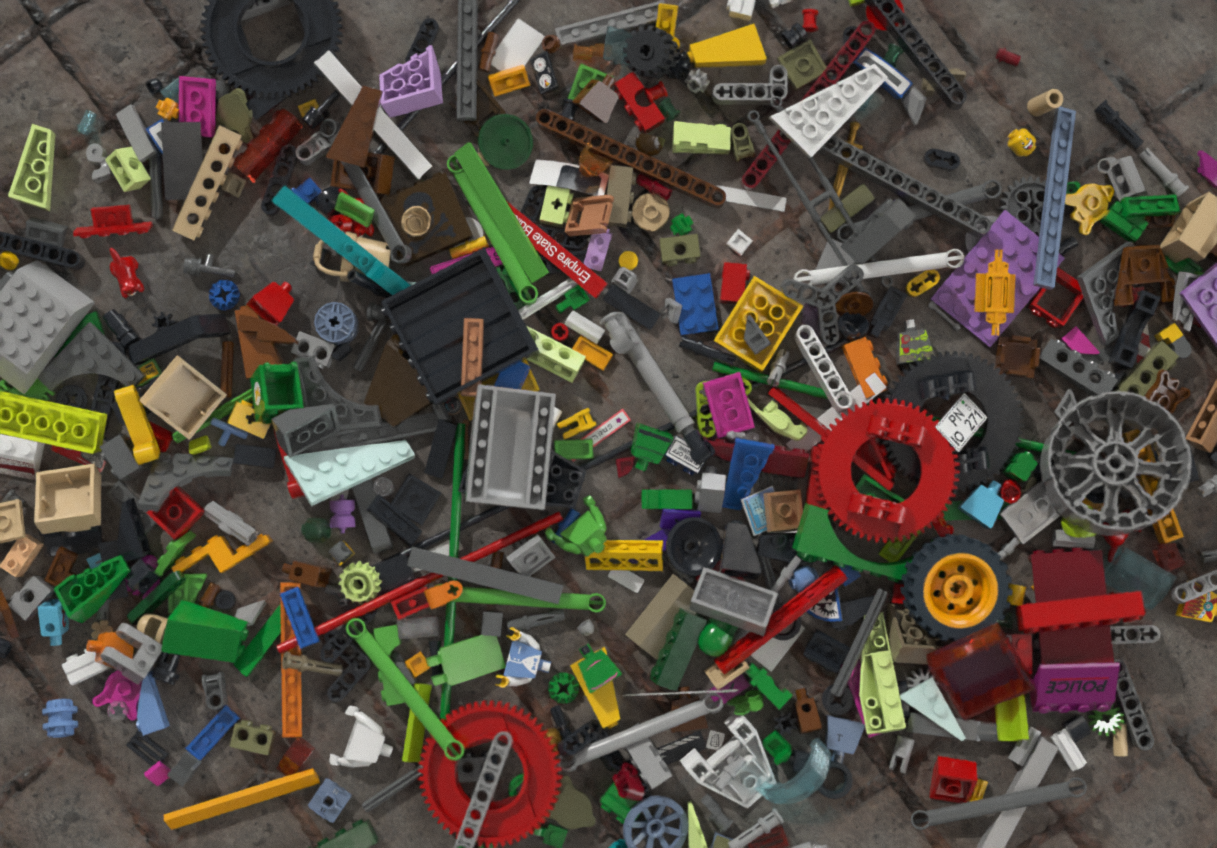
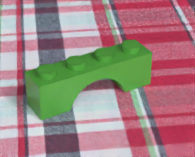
(388, 639)

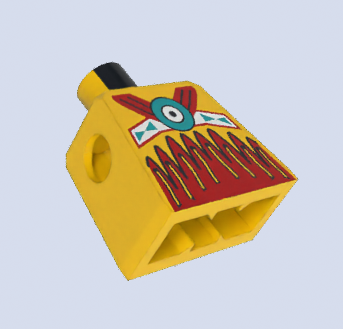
(1199, 608)

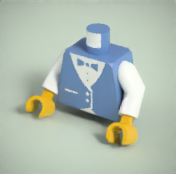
(523, 660)

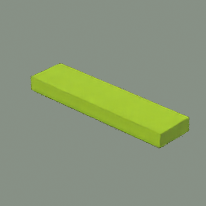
(415, 728)

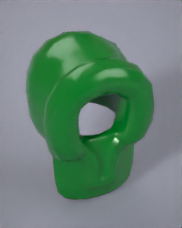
(716, 637)

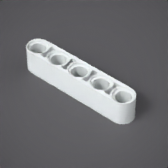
(823, 359)

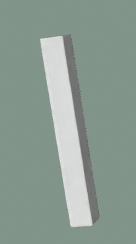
(384, 126)

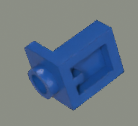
(307, 191)

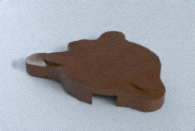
(1165, 391)

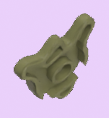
(234, 114)
(573, 807)

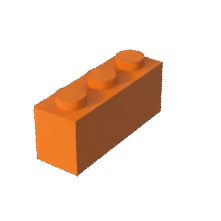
(863, 364)

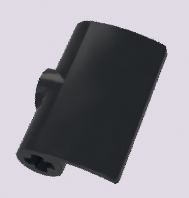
(77, 542)

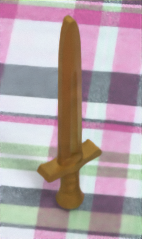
(842, 171)

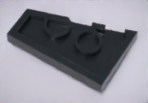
(779, 548)

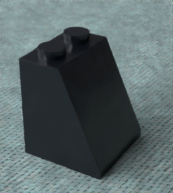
(738, 552)

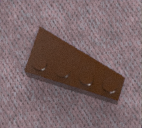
(356, 133)

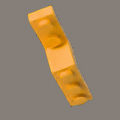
(221, 553)

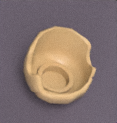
(416, 221)

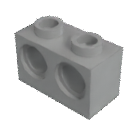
(315, 346)

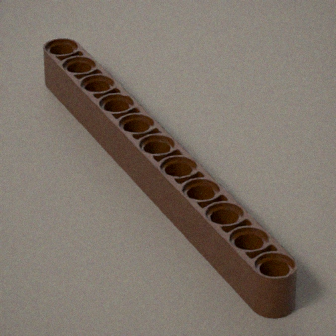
(624, 151)

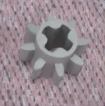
(697, 81)

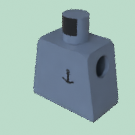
(842, 736)

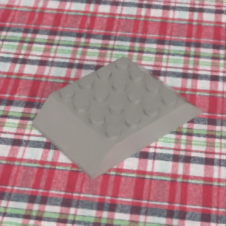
(35, 321)
(510, 447)

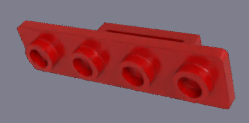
(112, 220)
(876, 453)

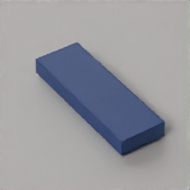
(299, 617)
(213, 733)

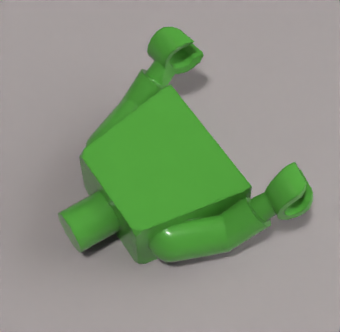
(584, 534)

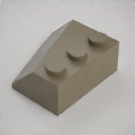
(907, 639)

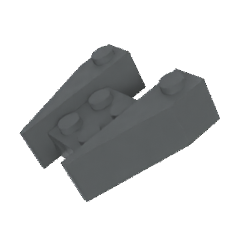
(878, 230)

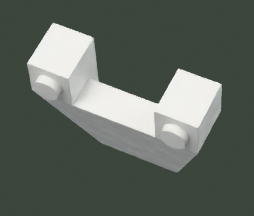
(751, 775)

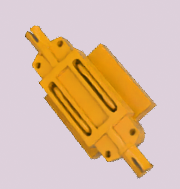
(995, 292)

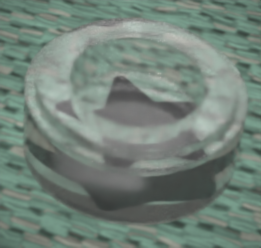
(118, 710)

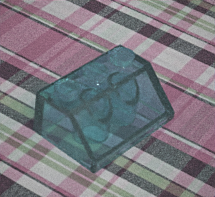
(1134, 573)

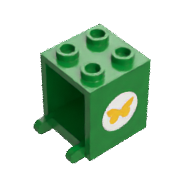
(275, 390)

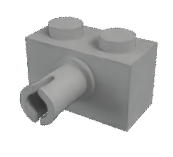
(710, 491)

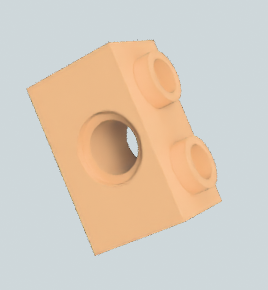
(21, 556)

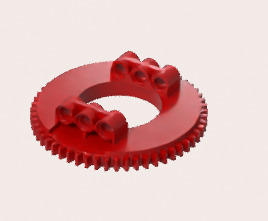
(875, 515)
(508, 817)

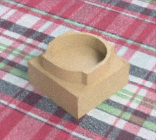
(1193, 231)
(183, 397)
(68, 499)

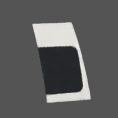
(567, 176)

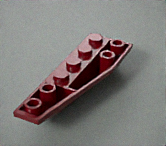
(779, 462)

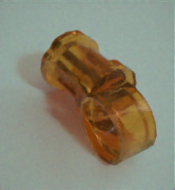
(586, 53)

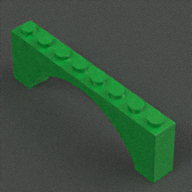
(818, 539)

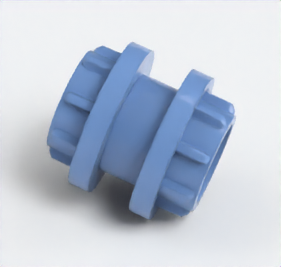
(60, 718)

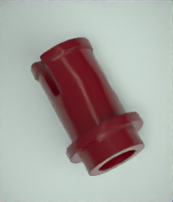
(1007, 57)

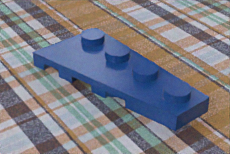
(744, 470)

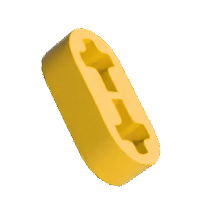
(925, 286)

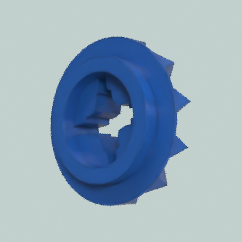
(231, 299)

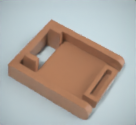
(594, 217)

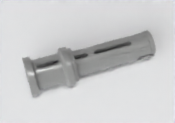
(1169, 180)
(763, 826)

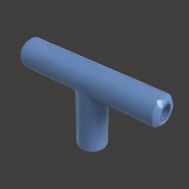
(228, 430)

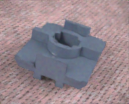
(337, 793)

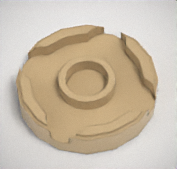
(650, 212)

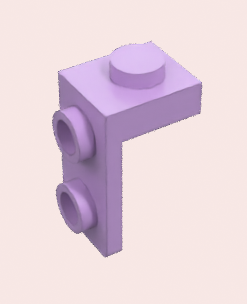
(597, 250)

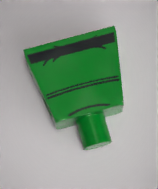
(649, 445)

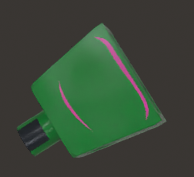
(597, 668)

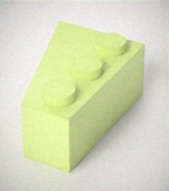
(701, 138)

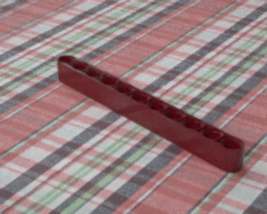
(823, 82)

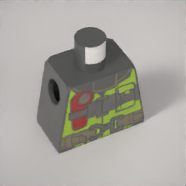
(912, 344)

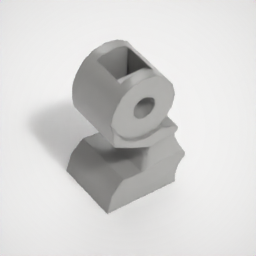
(97, 156)
(625, 279)

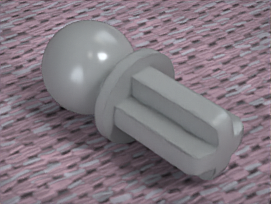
(1209, 487)

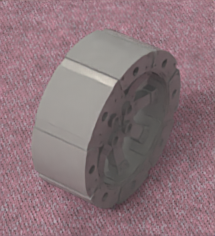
(1144, 415)

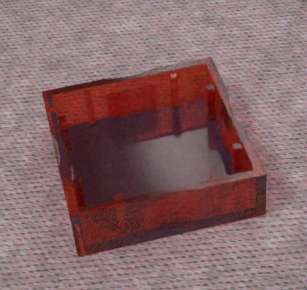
(980, 671)

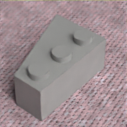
(649, 761)

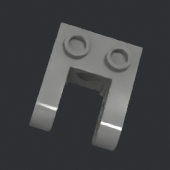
(139, 666)

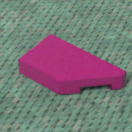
(1077, 341)

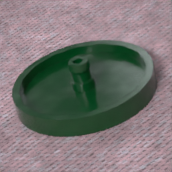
(505, 141)

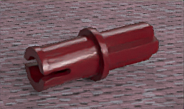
(654, 187)

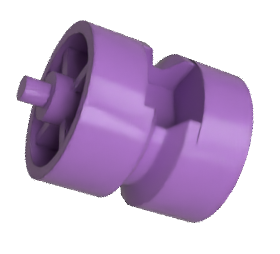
(342, 513)

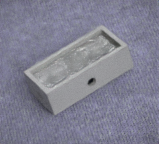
(733, 601)

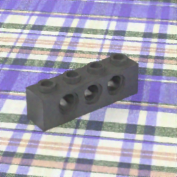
(1065, 369)

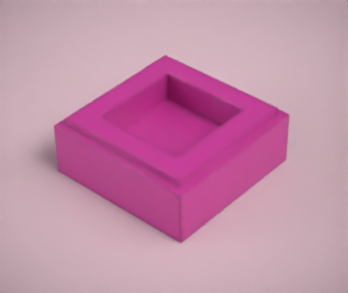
(157, 773)

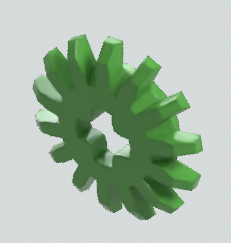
(1103, 726)

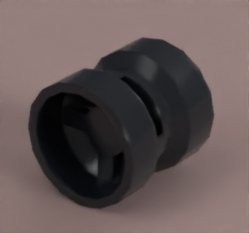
(793, 36)

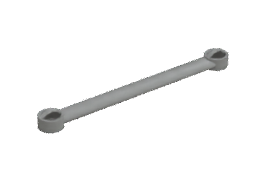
(642, 731)

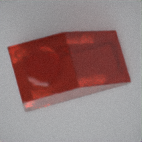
(295, 757)

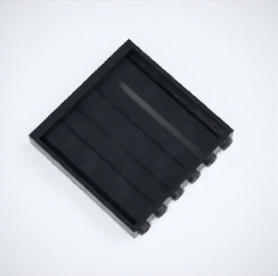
(432, 325)

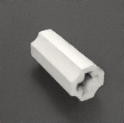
(584, 327)
(1068, 750)

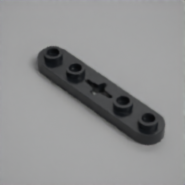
(100, 404)

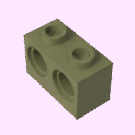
(252, 743)

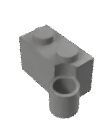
(1123, 176)

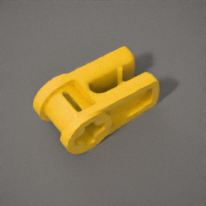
(582, 426)

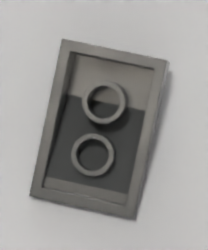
(305, 427)

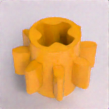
(168, 109)

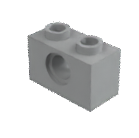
(42, 592)

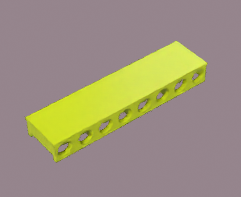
(51, 423)

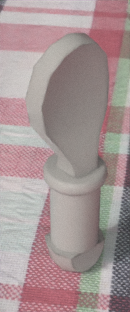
(731, 435)

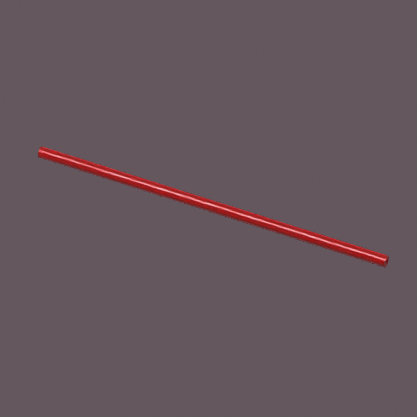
(424, 580)

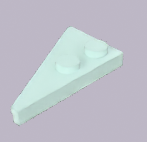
(930, 702)

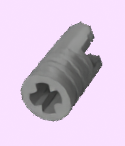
(902, 749)

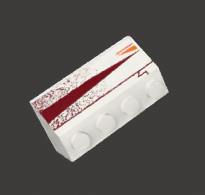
(20, 456)

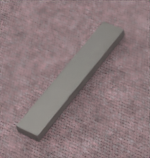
(597, 26)

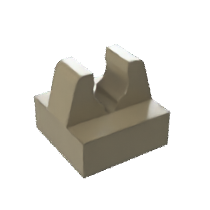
(233, 185)

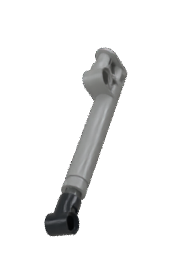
(627, 341)

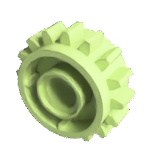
(364, 573)

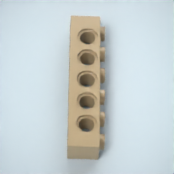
(197, 189)

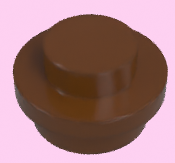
(550, 43)

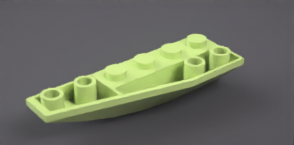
(878, 684)

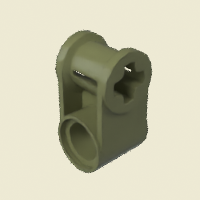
(741, 146)

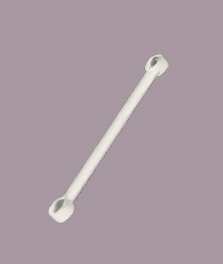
(886, 267)

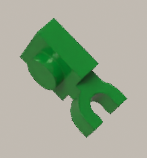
(574, 298)
(553, 835)

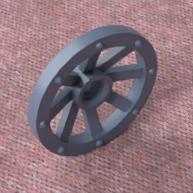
(659, 827)

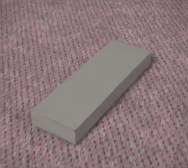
(136, 133)

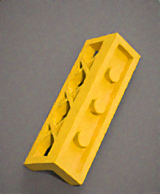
(628, 549)

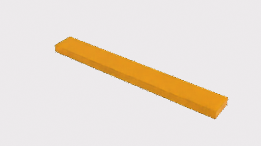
(241, 799)

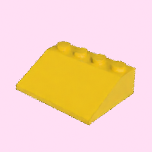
(770, 311)

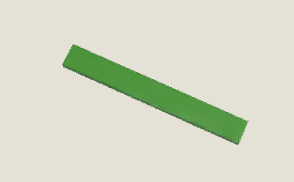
(501, 212)

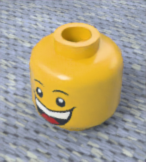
(1021, 142)

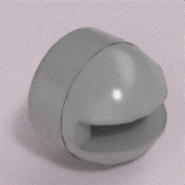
(586, 628)

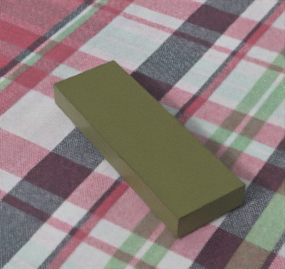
(852, 204)

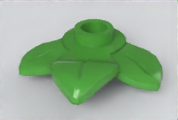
(750, 702)

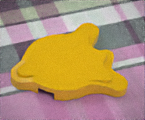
(1089, 205)

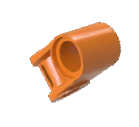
(440, 595)

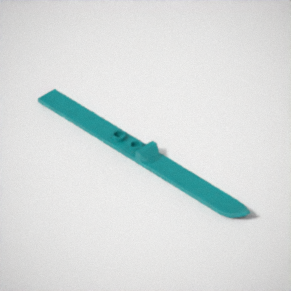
(339, 241)

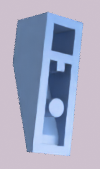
(151, 711)

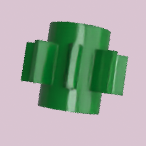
(681, 225)

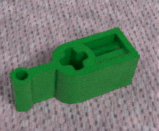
(666, 499)

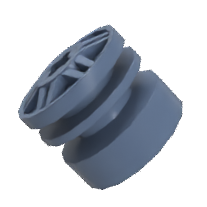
(337, 334)

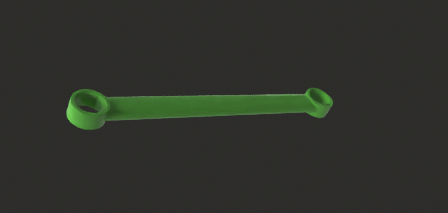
(494, 234)
(502, 597)
(404, 689)

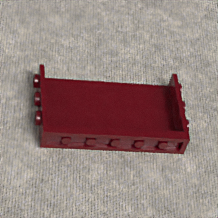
(1066, 577)

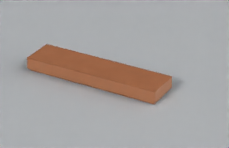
(472, 354)

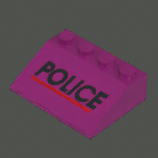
(1074, 687)

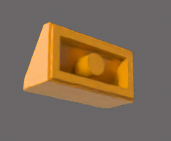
(508, 80)

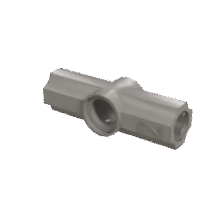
(230, 523)

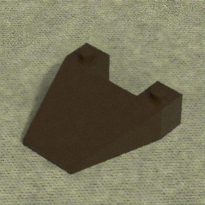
(396, 386)

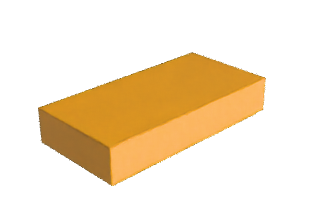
(594, 353)

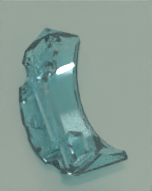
(805, 782)

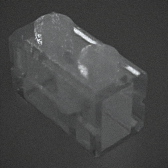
(418, 627)

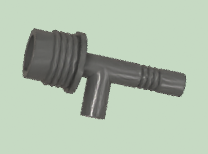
(194, 267)

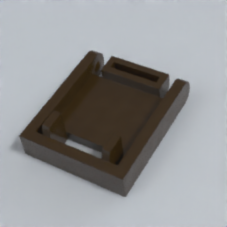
(485, 106)

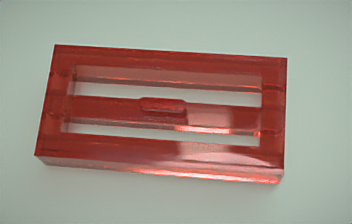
(770, 840)

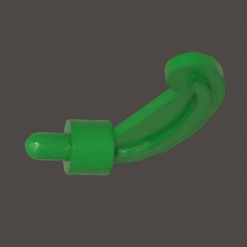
(514, 784)

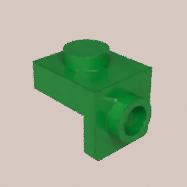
(777, 747)

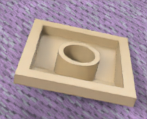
(719, 679)

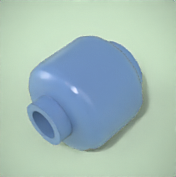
(802, 578)

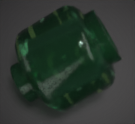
(316, 530)

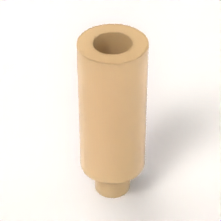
(1120, 743)

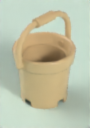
(375, 247)

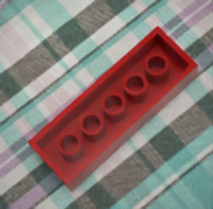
(1078, 611)

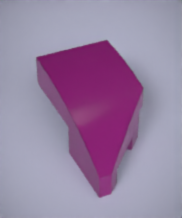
(1208, 168)

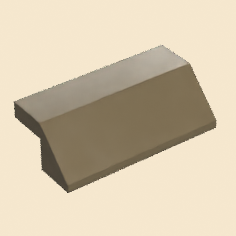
(658, 617)

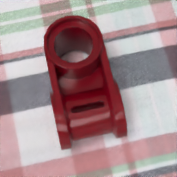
(628, 783)

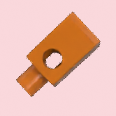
(109, 639)

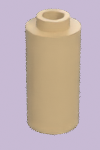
(1045, 102)

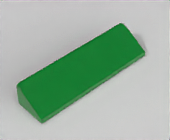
(260, 644)

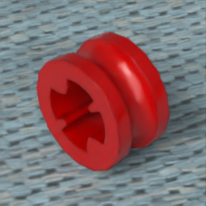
(564, 328)

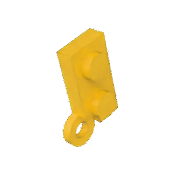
(667, 19)

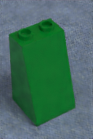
(204, 633)

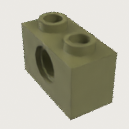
(688, 242)

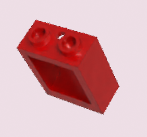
(1069, 283)

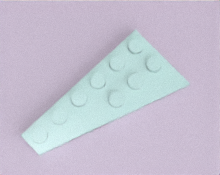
(336, 470)

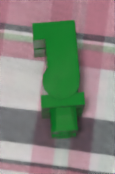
(766, 686)

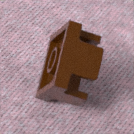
(1017, 356)

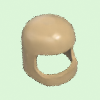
(153, 626)

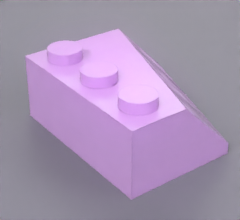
(412, 85)

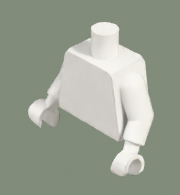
(364, 742)

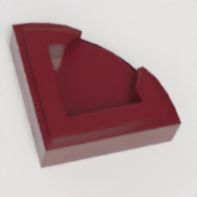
(624, 466)

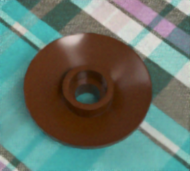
(854, 303)

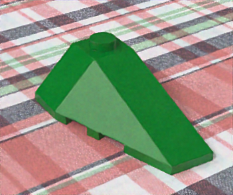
(87, 592)

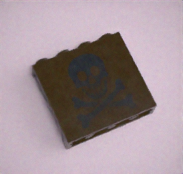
(447, 223)

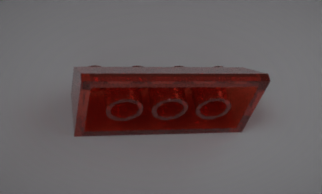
(267, 144)

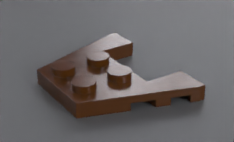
(1143, 266)

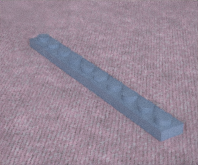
(1054, 198)

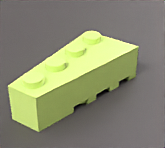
(35, 170)

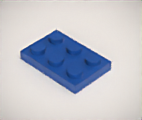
(697, 303)

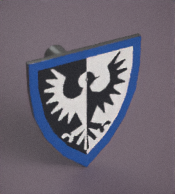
(828, 608)

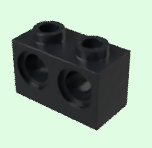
(476, 760)

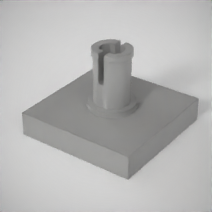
(530, 556)

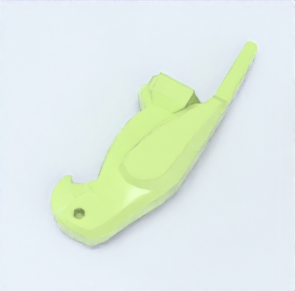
(779, 421)

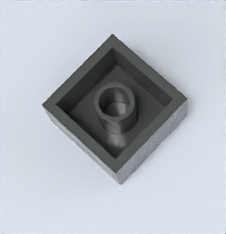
(121, 458)

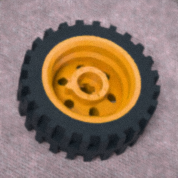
(946, 555)

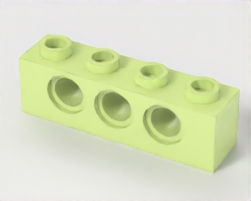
(556, 357)

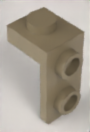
(928, 90)

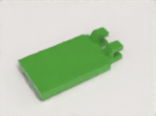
(467, 660)

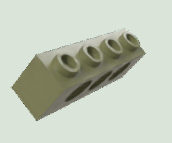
(1160, 353)

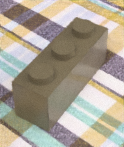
(620, 188)

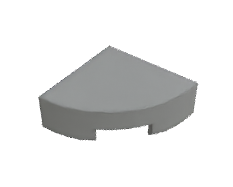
(674, 309)

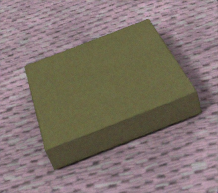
(802, 65)

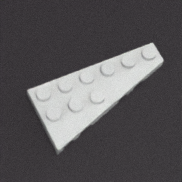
(822, 114)

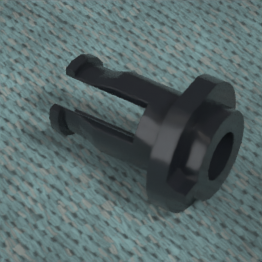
(166, 672)

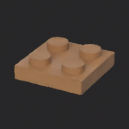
(783, 510)

